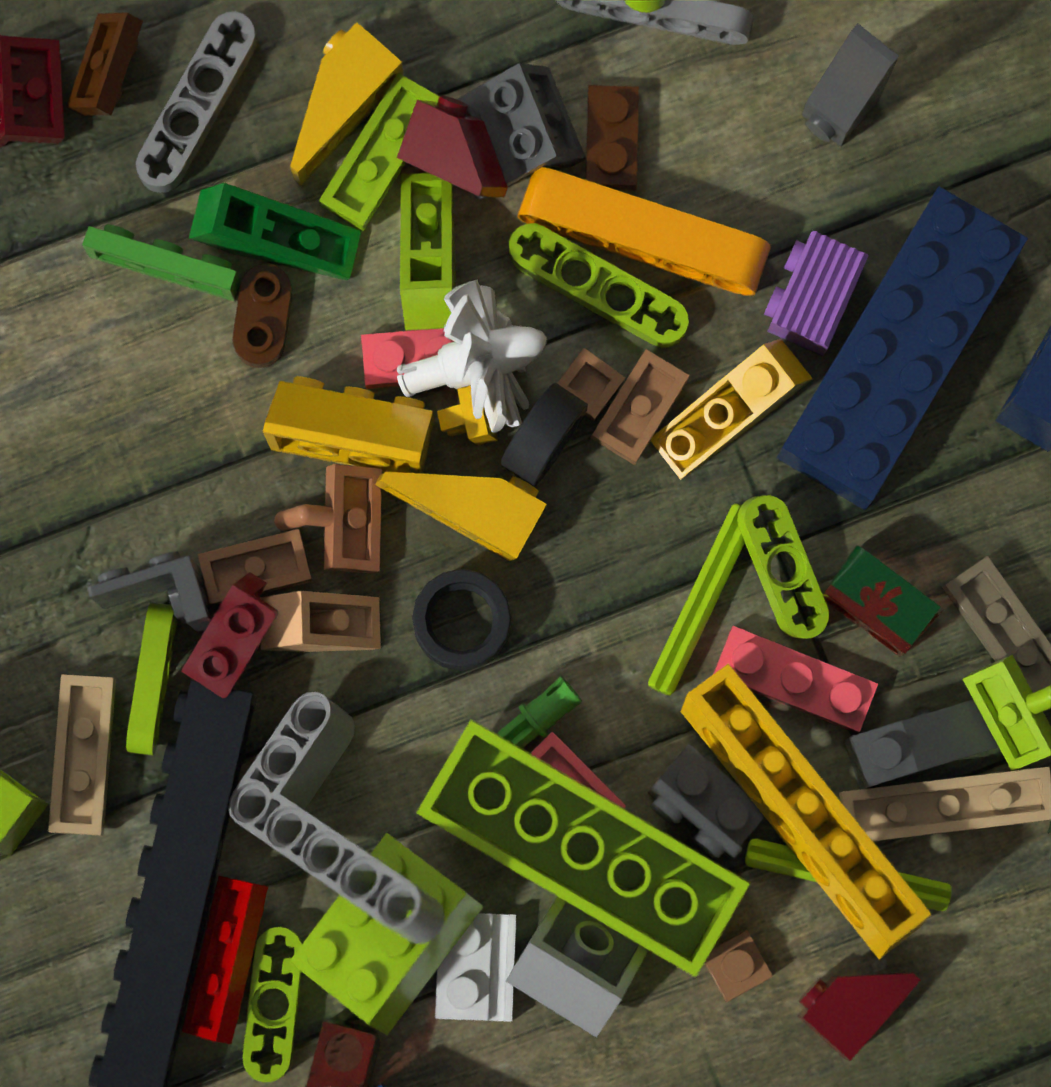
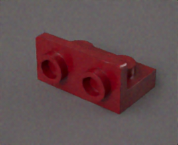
(30, 90)
(231, 637)

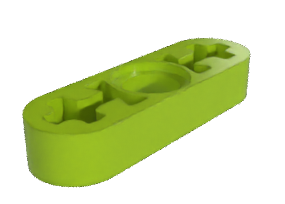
(781, 526)
(151, 679)
(281, 1045)

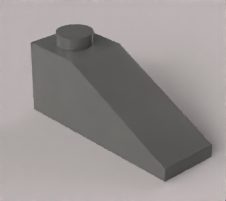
(849, 86)
(918, 744)

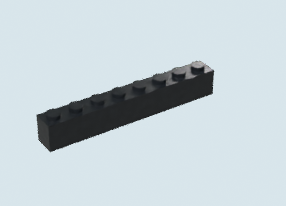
(176, 889)

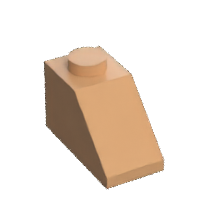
(323, 622)

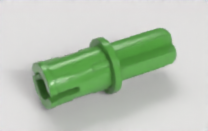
(541, 713)

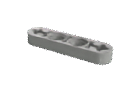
(689, 17)
(189, 98)

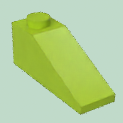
(426, 250)

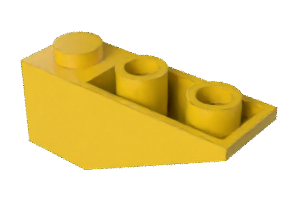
(731, 407)

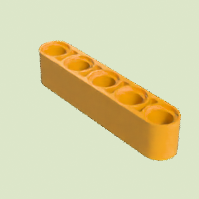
(645, 231)

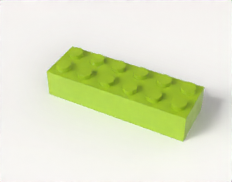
(583, 847)

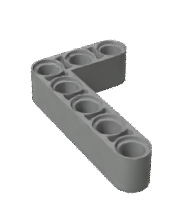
(286, 794)

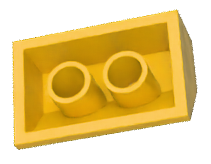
(348, 426)

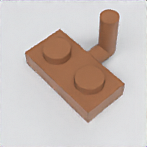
(349, 519)

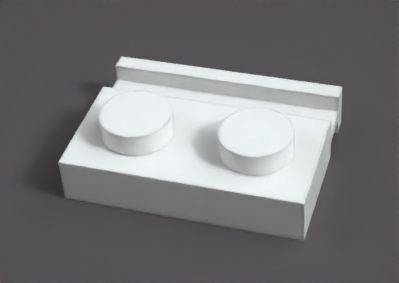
(476, 971)

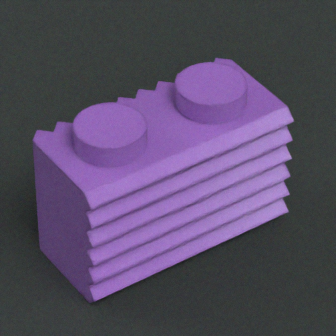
(816, 293)

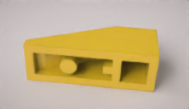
(345, 91)
(481, 508)

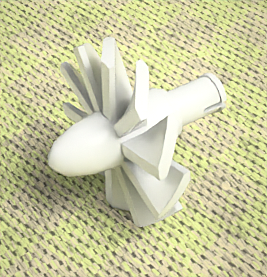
(481, 356)

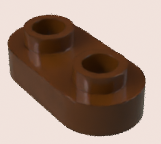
(262, 314)

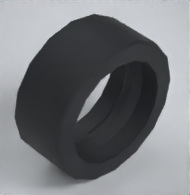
(544, 434)
(454, 581)

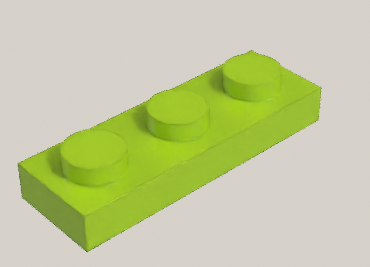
(373, 159)

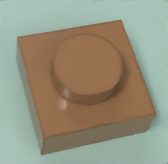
(592, 382)
(737, 966)

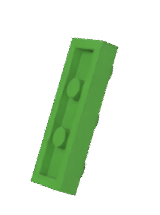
(162, 261)

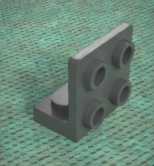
(525, 121)
(166, 572)
(706, 803)

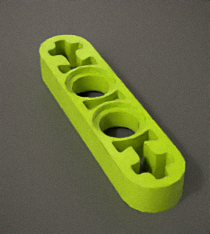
(602, 278)

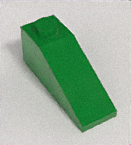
(273, 232)

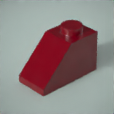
(453, 147)
(853, 1007)

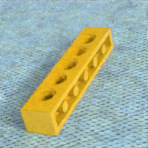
(804, 811)

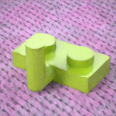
(1012, 711)

